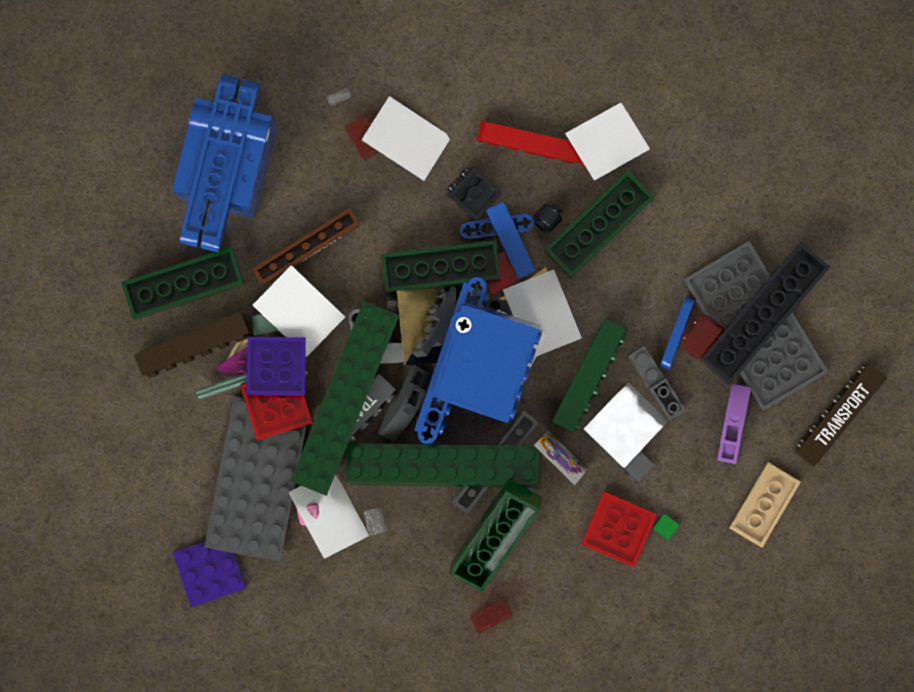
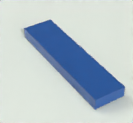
(510, 240)

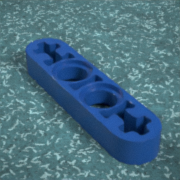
(483, 235)
(677, 333)

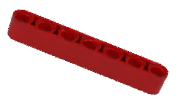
(528, 141)

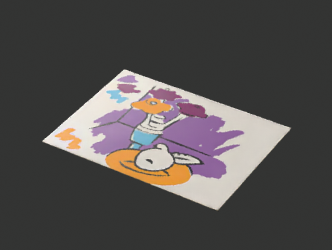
(560, 457)

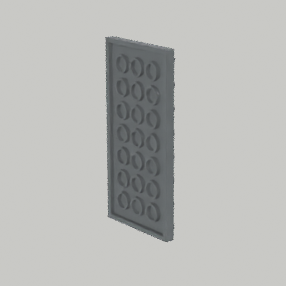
(788, 357)
(253, 488)

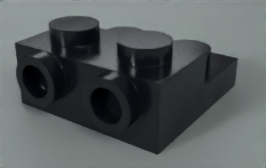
(473, 192)

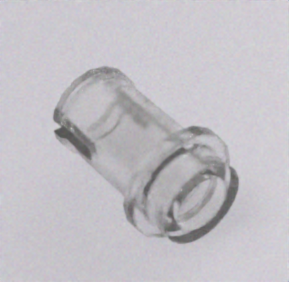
(338, 96)

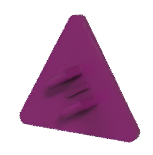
(235, 365)

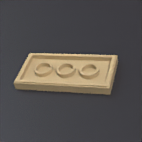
(764, 504)

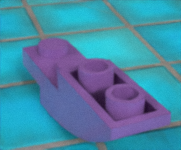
(734, 423)

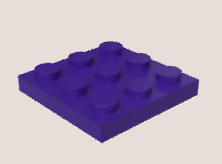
(276, 366)
(208, 573)

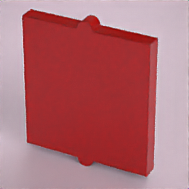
(507, 275)

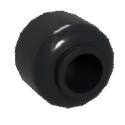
(548, 217)

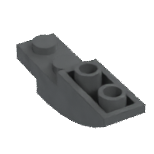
(439, 317)
(656, 382)
(407, 404)

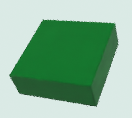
(665, 526)

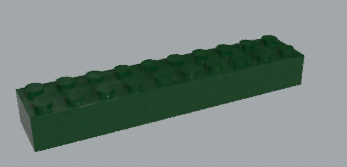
(344, 398)
(443, 465)

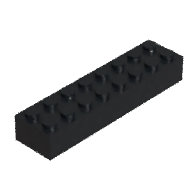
(764, 313)

